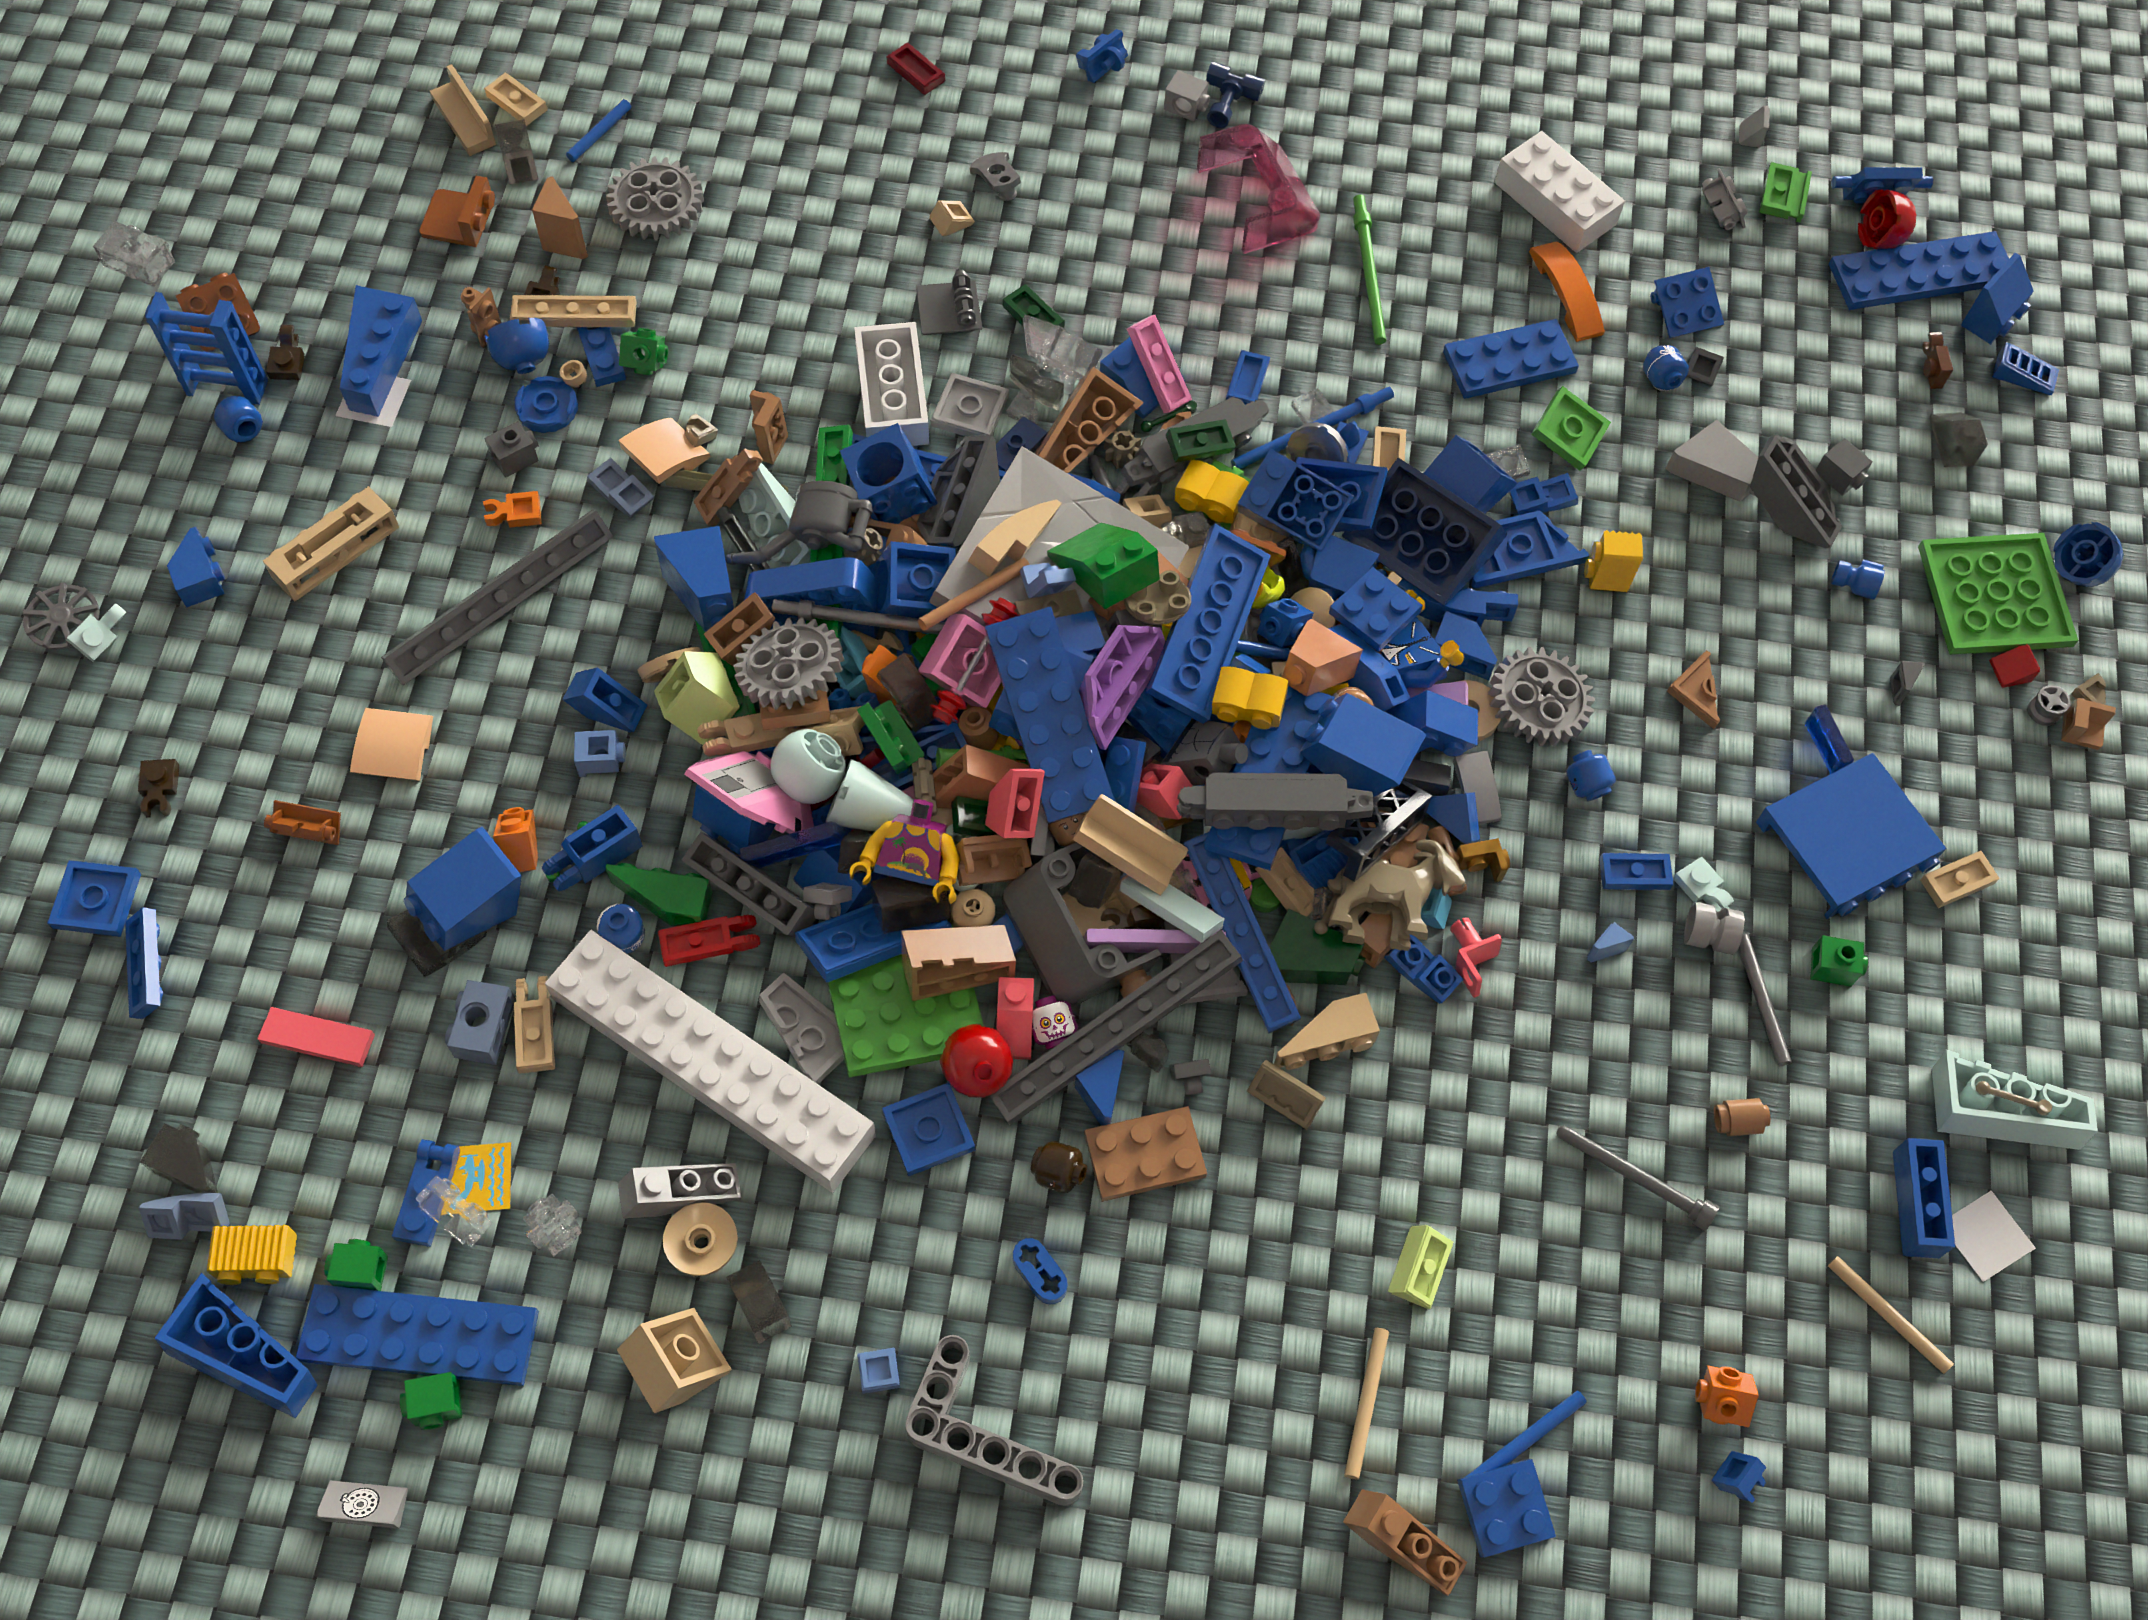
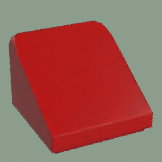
(2015, 666)

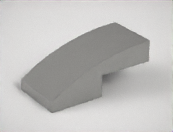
(1477, 776)

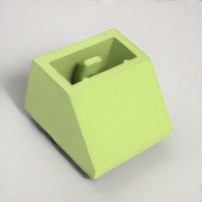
(696, 693)

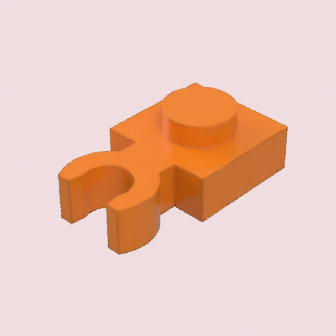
(518, 510)

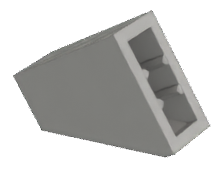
(1716, 462)

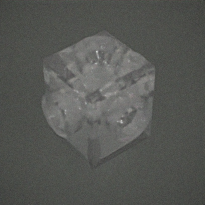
(554, 1235)

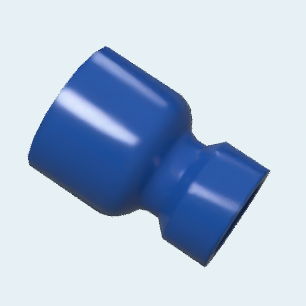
(1862, 580)

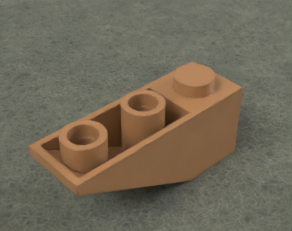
(1404, 1540)

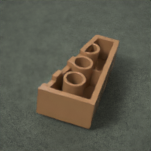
(1087, 420)

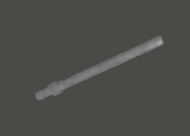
(808, 610)

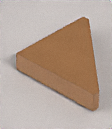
(1697, 690)

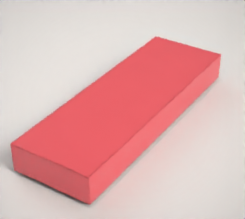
(316, 1037)

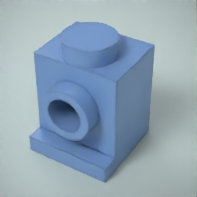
(598, 752)

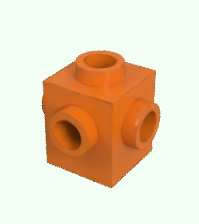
(1727, 1396)

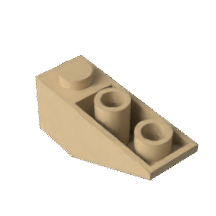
(1338, 1028)

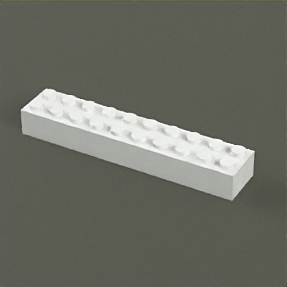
(712, 1060)

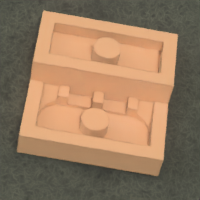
(662, 449)
(391, 744)

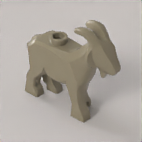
(1394, 892)

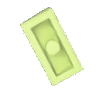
(1421, 1266)

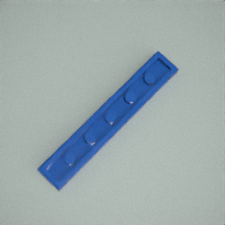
(1245, 934)

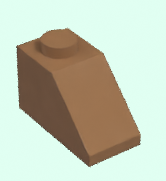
(738, 626)

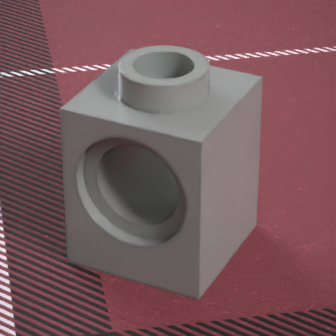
(1186, 96)

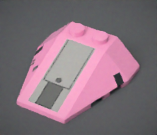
(749, 788)

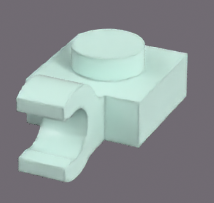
(95, 636)
(1702, 882)

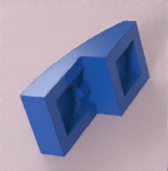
(1545, 495)

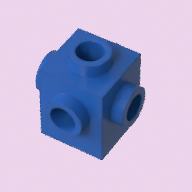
(1283, 622)

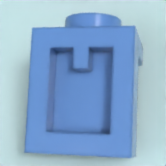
(1045, 579)

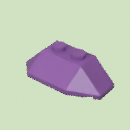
(1119, 678)

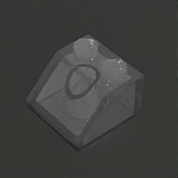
(1059, 350)

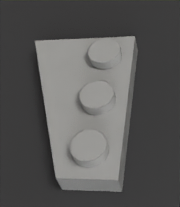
(804, 1026)

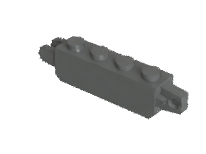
(1154, 458)
(1274, 801)

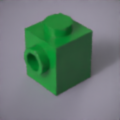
(1838, 961)
(356, 1265)
(431, 1400)

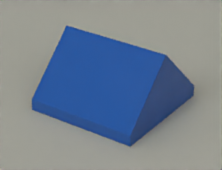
(823, 867)

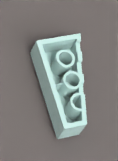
(1968, 1113)

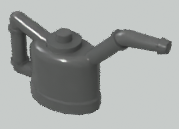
(818, 520)

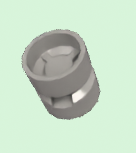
(1708, 927)

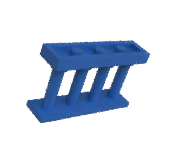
(227, 336)

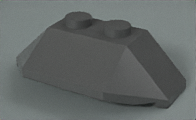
(962, 491)
(1794, 493)

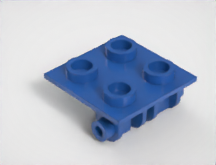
(1688, 302)

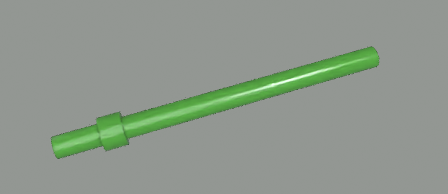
(1362, 224)

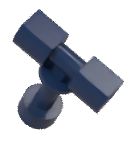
(1232, 88)

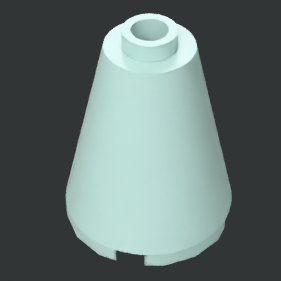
(867, 800)

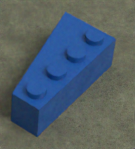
(376, 347)
(233, 1348)

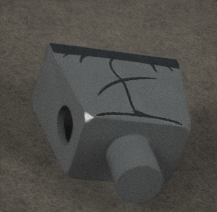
(1206, 750)

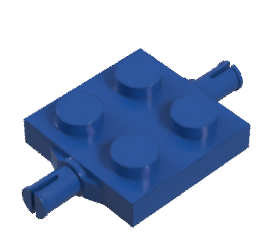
(1869, 179)

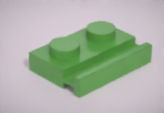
(1785, 192)

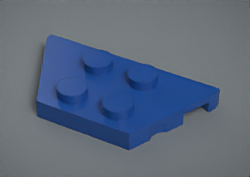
(1528, 549)

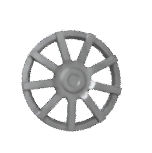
(60, 616)

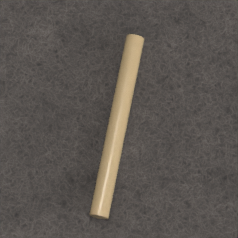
(1891, 1315)
(1366, 1404)

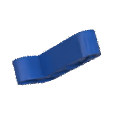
(824, 582)

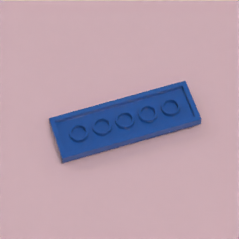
(1918, 270)
(1208, 634)
(1049, 712)
(1270, 752)
(418, 1334)

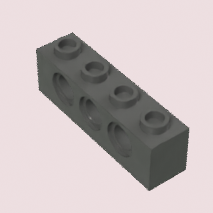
(749, 885)

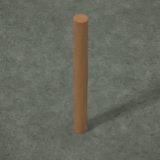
(972, 595)

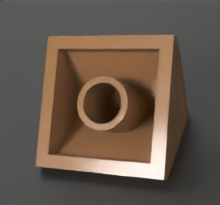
(558, 222)

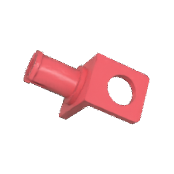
(1473, 952)

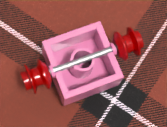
(964, 662)

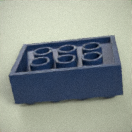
(1428, 533)

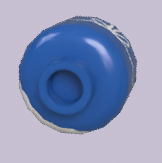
(1665, 367)
(621, 927)

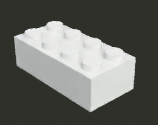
(1559, 191)
(892, 380)

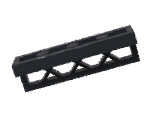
(1389, 830)

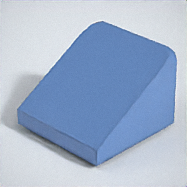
(1612, 942)

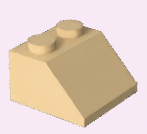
(673, 1359)

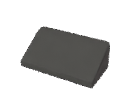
(1429, 777)

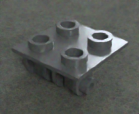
(949, 306)

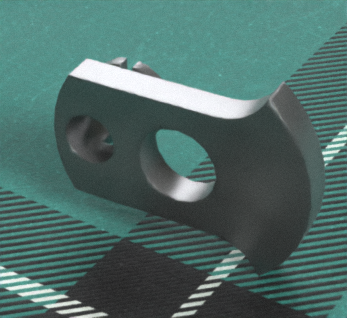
(1002, 183)

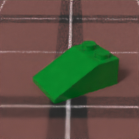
(1108, 562)

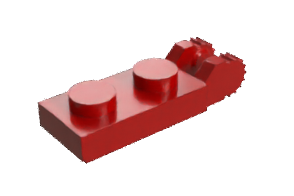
(706, 939)

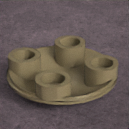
(1161, 601)

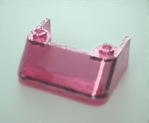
(1290, 205)

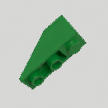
(669, 896)

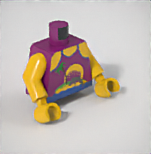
(912, 851)

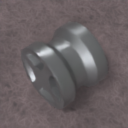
(2056, 701)

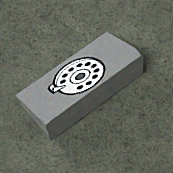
(363, 1504)

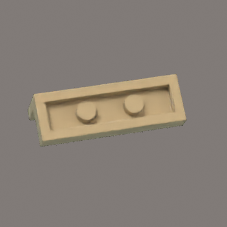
(463, 114)
(1130, 844)

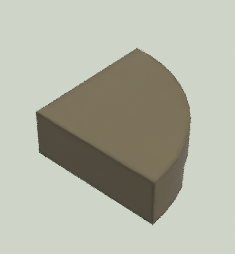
(699, 431)
(2092, 690)

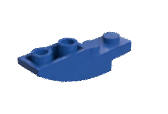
(1469, 603)

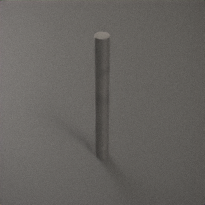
(1764, 1002)

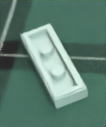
(1176, 909)

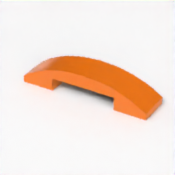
(1572, 288)

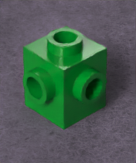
(643, 351)

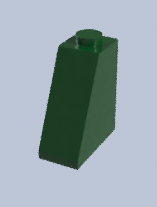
(1311, 956)

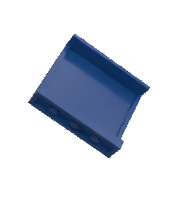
(1854, 834)

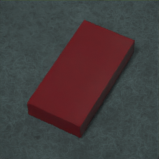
(916, 68)

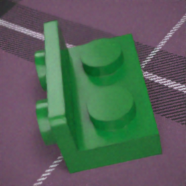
(891, 735)

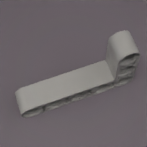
(980, 1439)

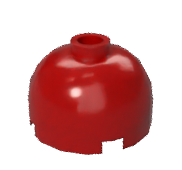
(1887, 220)
(976, 1061)

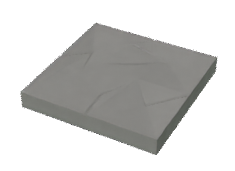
(1026, 484)

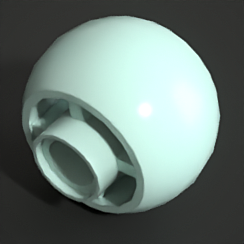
(808, 766)

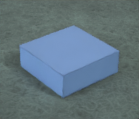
(878, 1370)

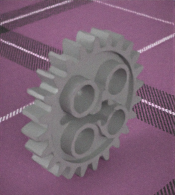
(655, 198)
(789, 663)
(1541, 696)

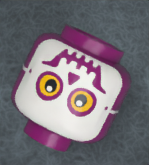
(1052, 1022)

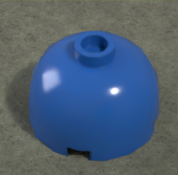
(518, 345)
(2088, 554)

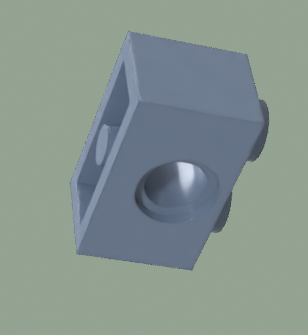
(484, 1041)

